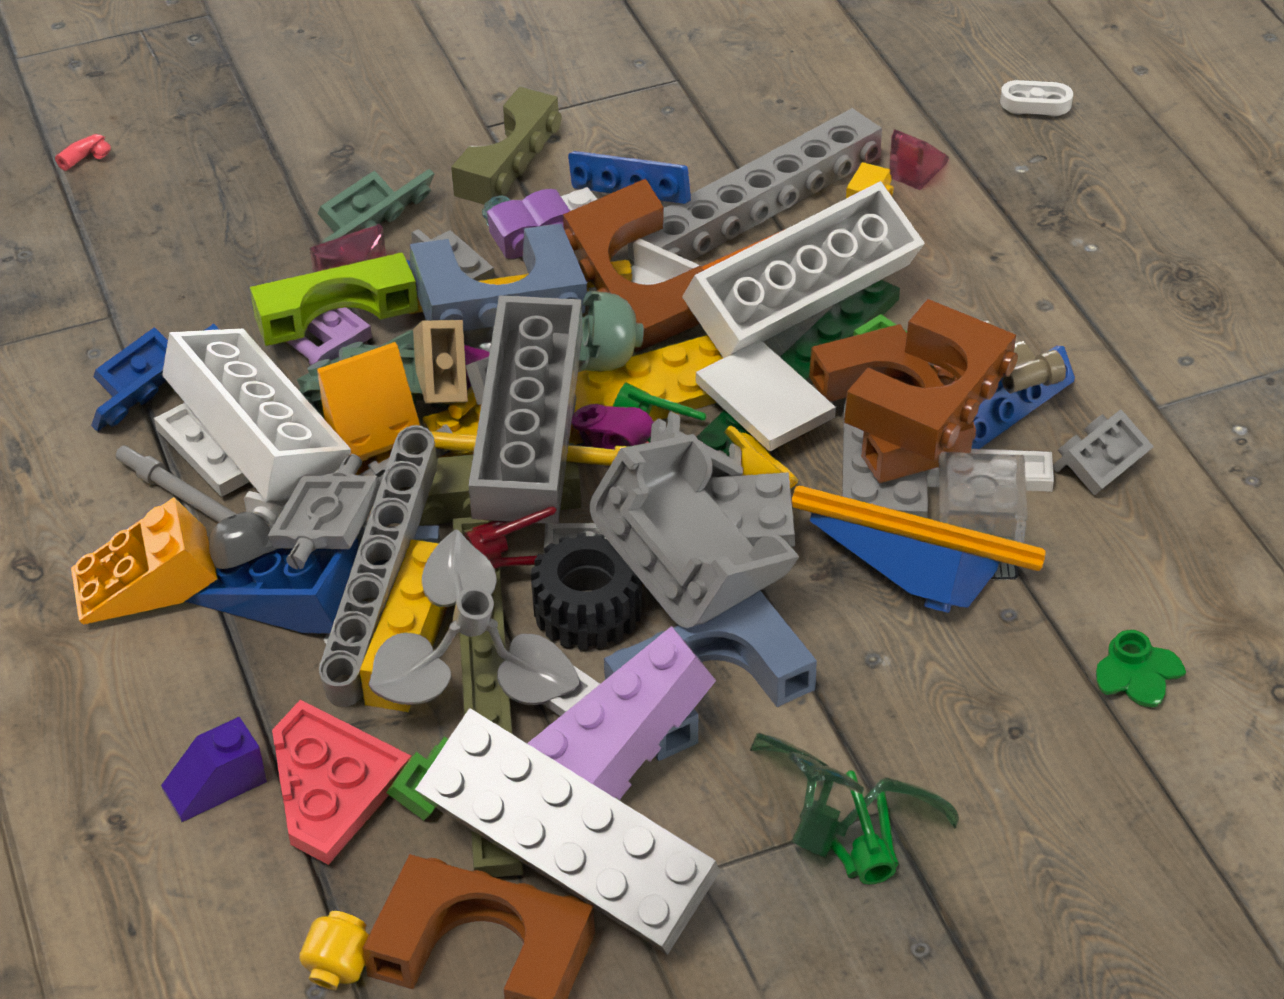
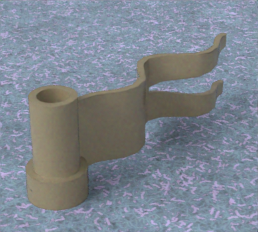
(1031, 370)

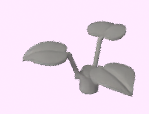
(459, 574)

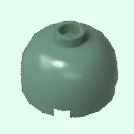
(608, 332)

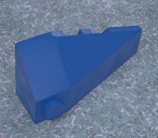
(920, 568)
(281, 595)

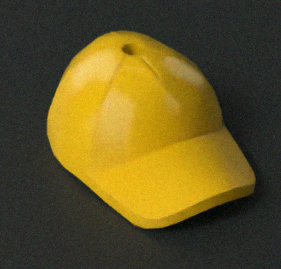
(755, 457)

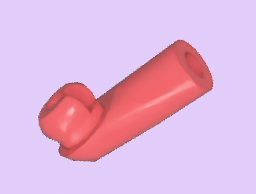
(80, 149)

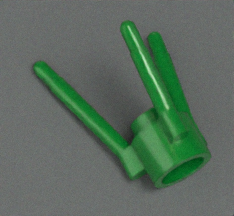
(634, 397)
(871, 857)

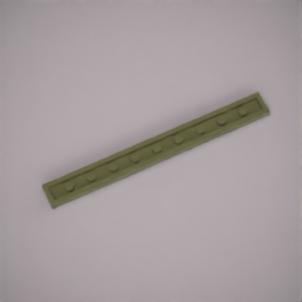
(487, 698)

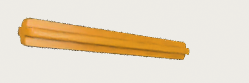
(918, 528)

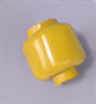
(334, 950)

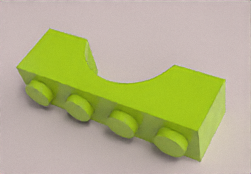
(375, 285)

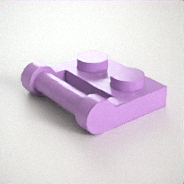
(337, 330)

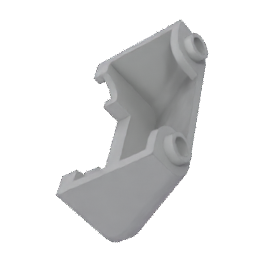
(678, 536)

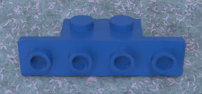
(613, 173)
(132, 377)
(1008, 408)

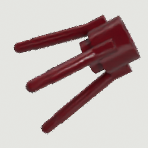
(491, 538)

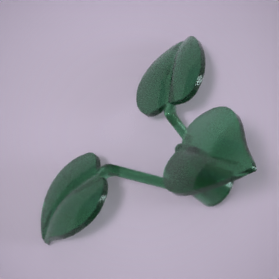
(819, 821)

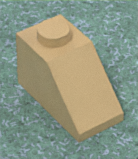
(441, 361)

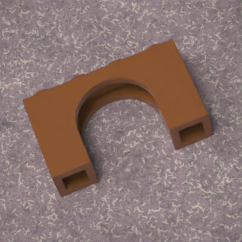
(607, 226)
(839, 365)
(932, 417)
(438, 897)

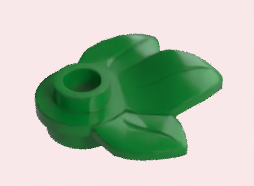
(1137, 668)

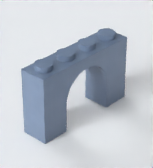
(452, 295)
(747, 636)

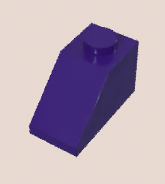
(214, 770)

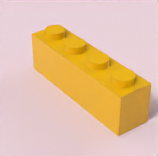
(404, 612)

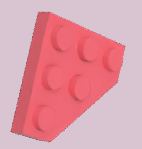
(330, 778)

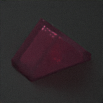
(914, 160)
(349, 249)

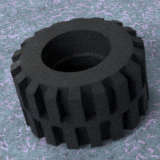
(580, 615)

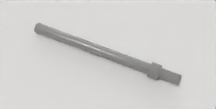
(155, 473)

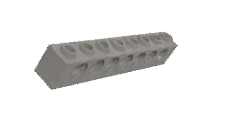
(767, 186)

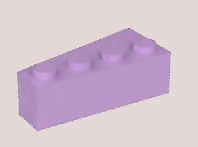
(628, 714)

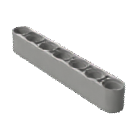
(376, 545)

